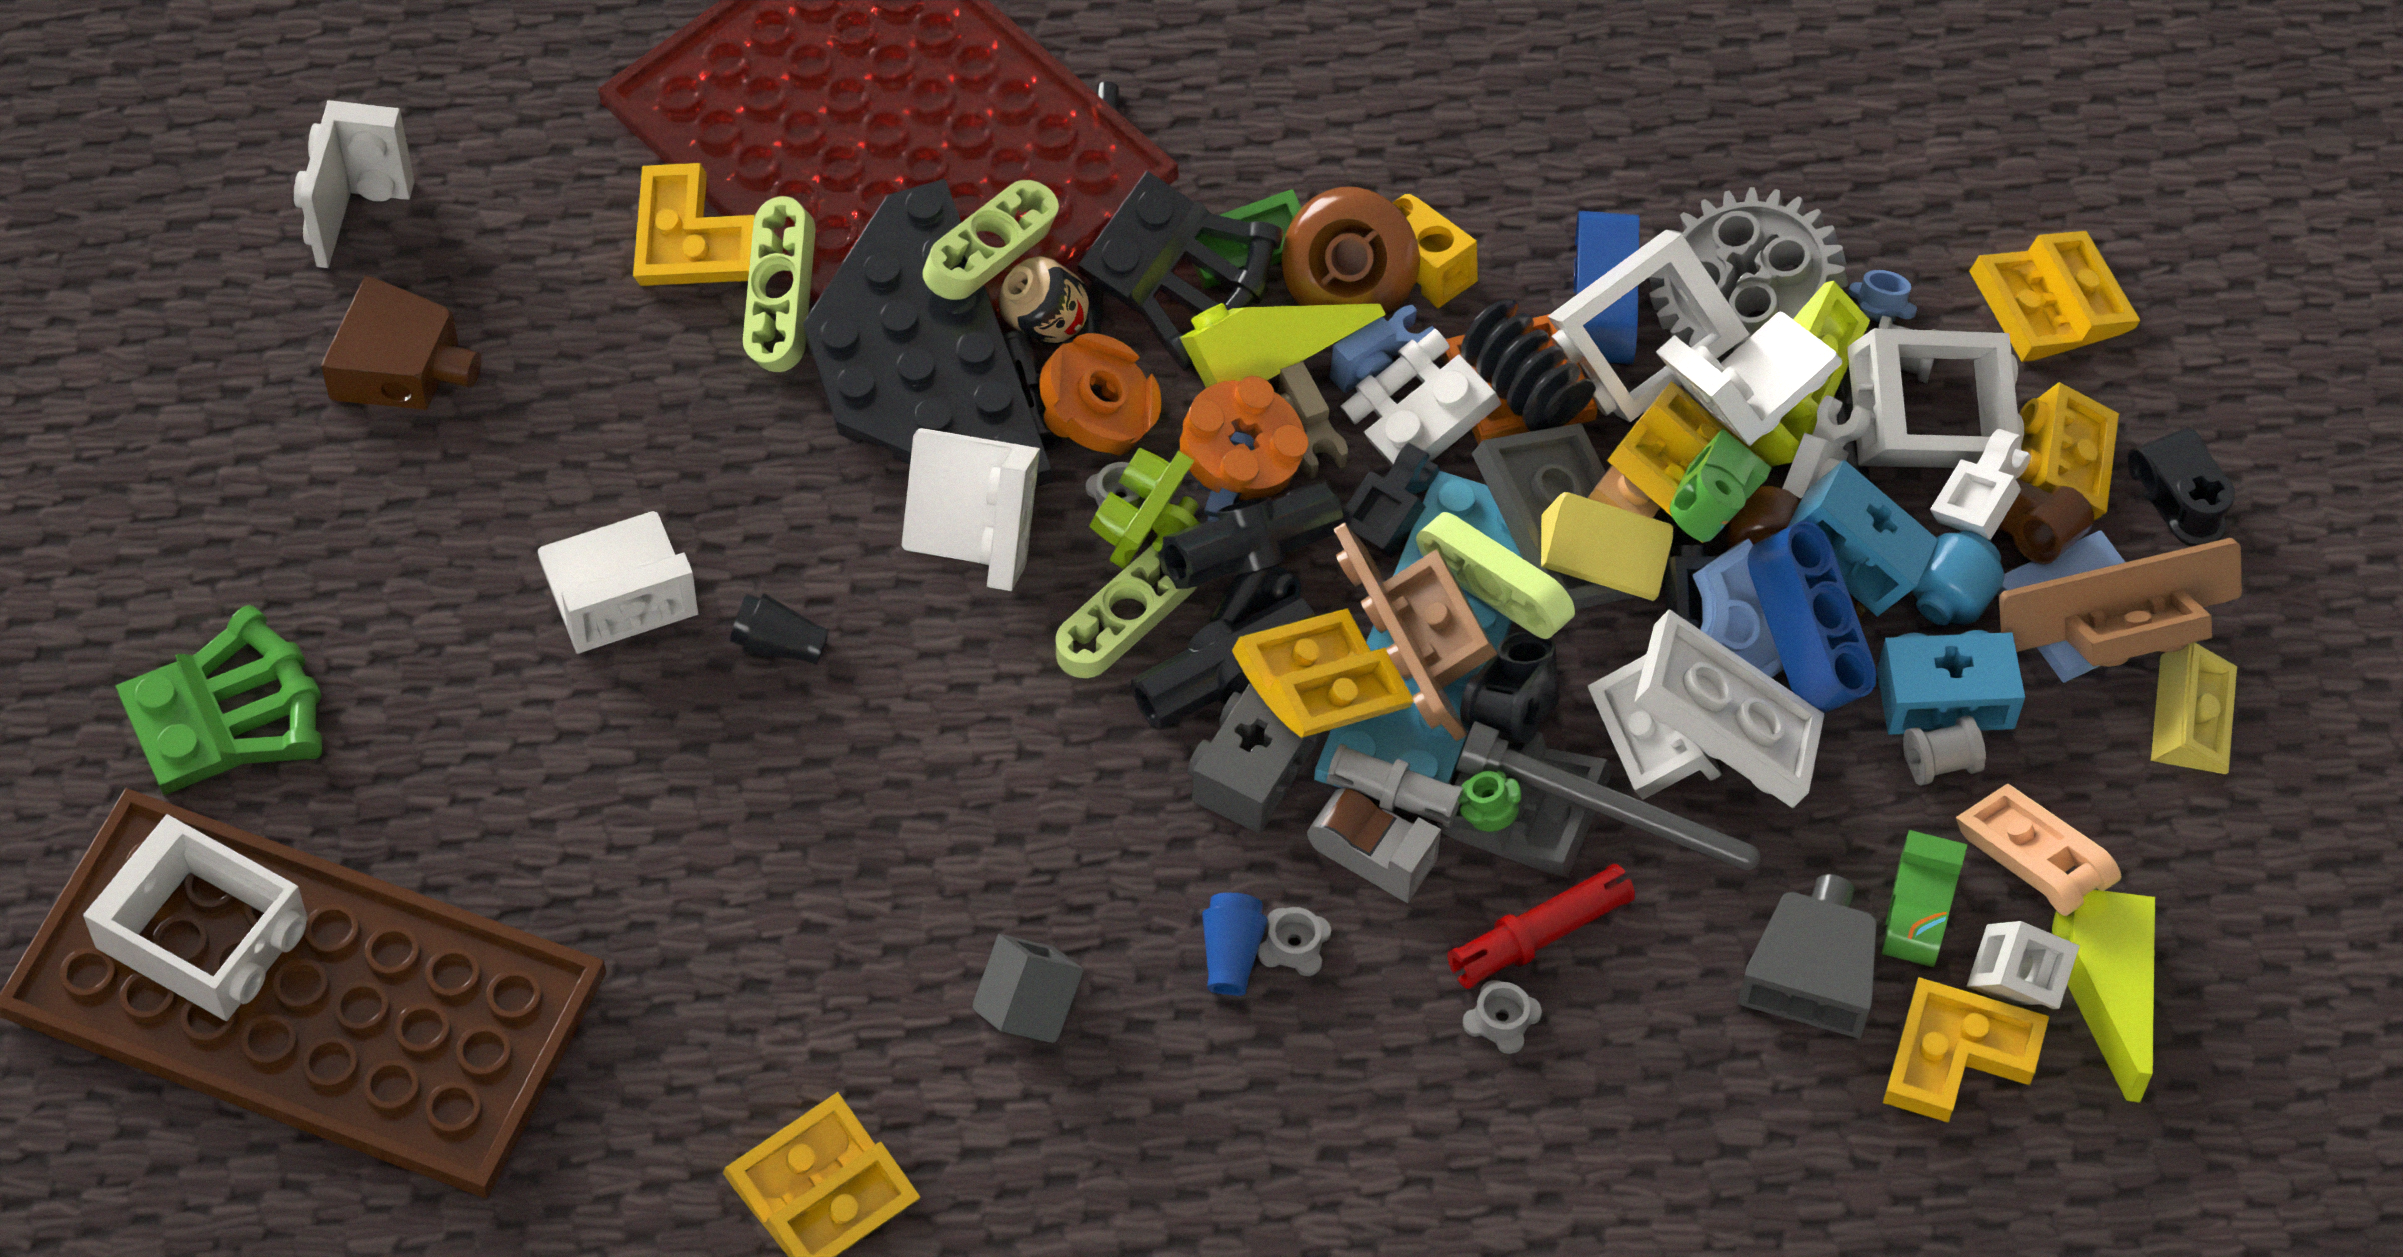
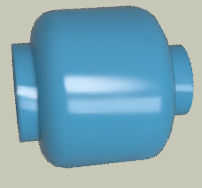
(1959, 579)

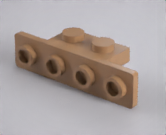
(2128, 605)
(1429, 622)

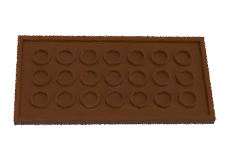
(377, 1031)

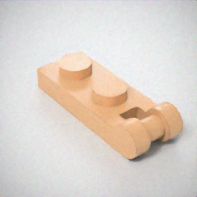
(2038, 847)

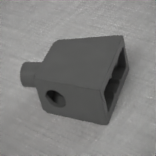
(1815, 960)

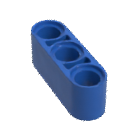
(1602, 244)
(1812, 617)

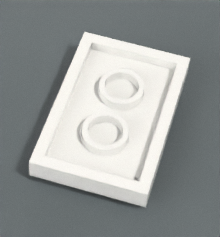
(1730, 709)

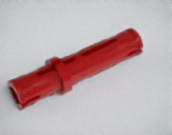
(1519, 937)

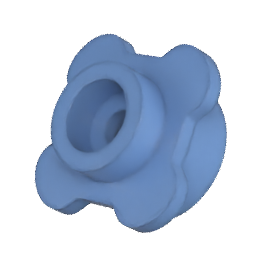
(1884, 295)

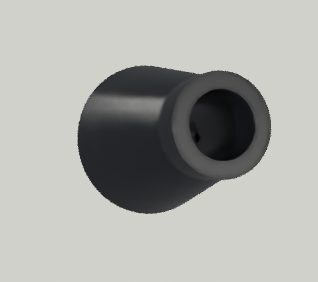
(777, 631)

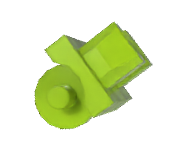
(1157, 483)

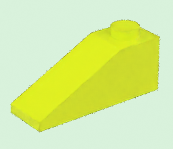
(1837, 323)
(1267, 338)
(2115, 980)

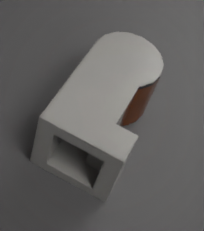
(1375, 842)

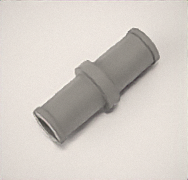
(1394, 785)

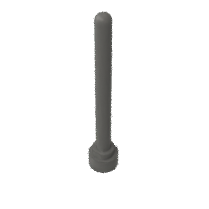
(1490, 753)

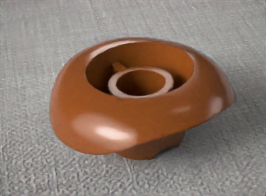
(1350, 251)

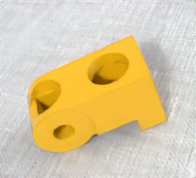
(1445, 252)

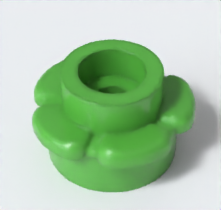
(1494, 811)

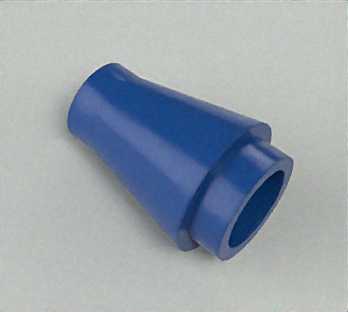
(1232, 939)

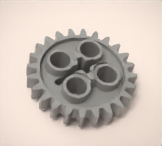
(1751, 272)

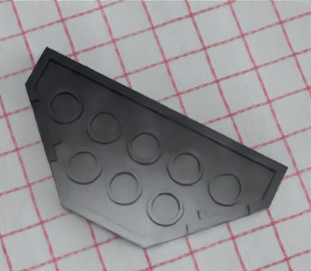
(905, 356)

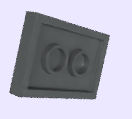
(1527, 477)

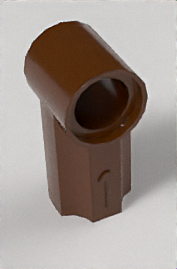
(2047, 522)

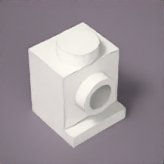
(2023, 965)

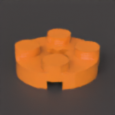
(1257, 411)
(1082, 416)

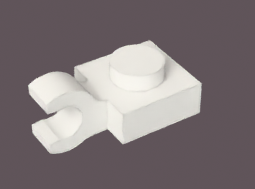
(1824, 448)
(1983, 492)

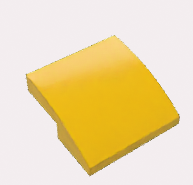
(2054, 295)
(1665, 444)
(1321, 673)
(821, 1182)

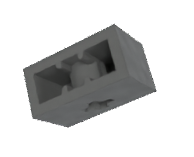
(1248, 762)

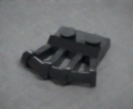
(1150, 239)

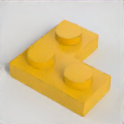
(676, 239)
(1958, 1030)

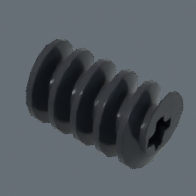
(1524, 367)

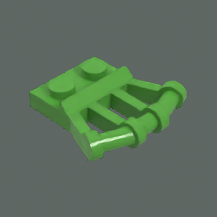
(183, 725)

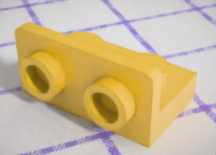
(2070, 444)

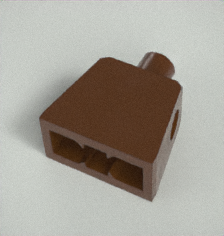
(395, 350)

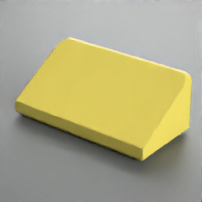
(1605, 545)
(2194, 710)

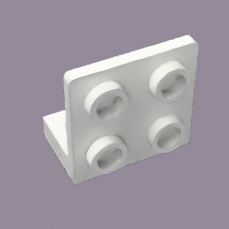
(350, 152)
(1758, 379)
(971, 502)
(618, 581)

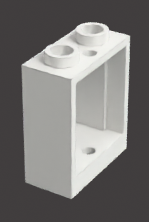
(1693, 283)
(1879, 389)
(150, 880)

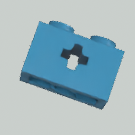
(1872, 537)
(1946, 677)

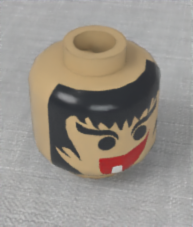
(1047, 303)

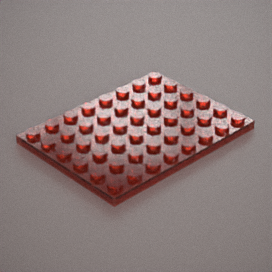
(875, 101)

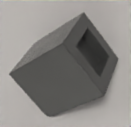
(1027, 988)

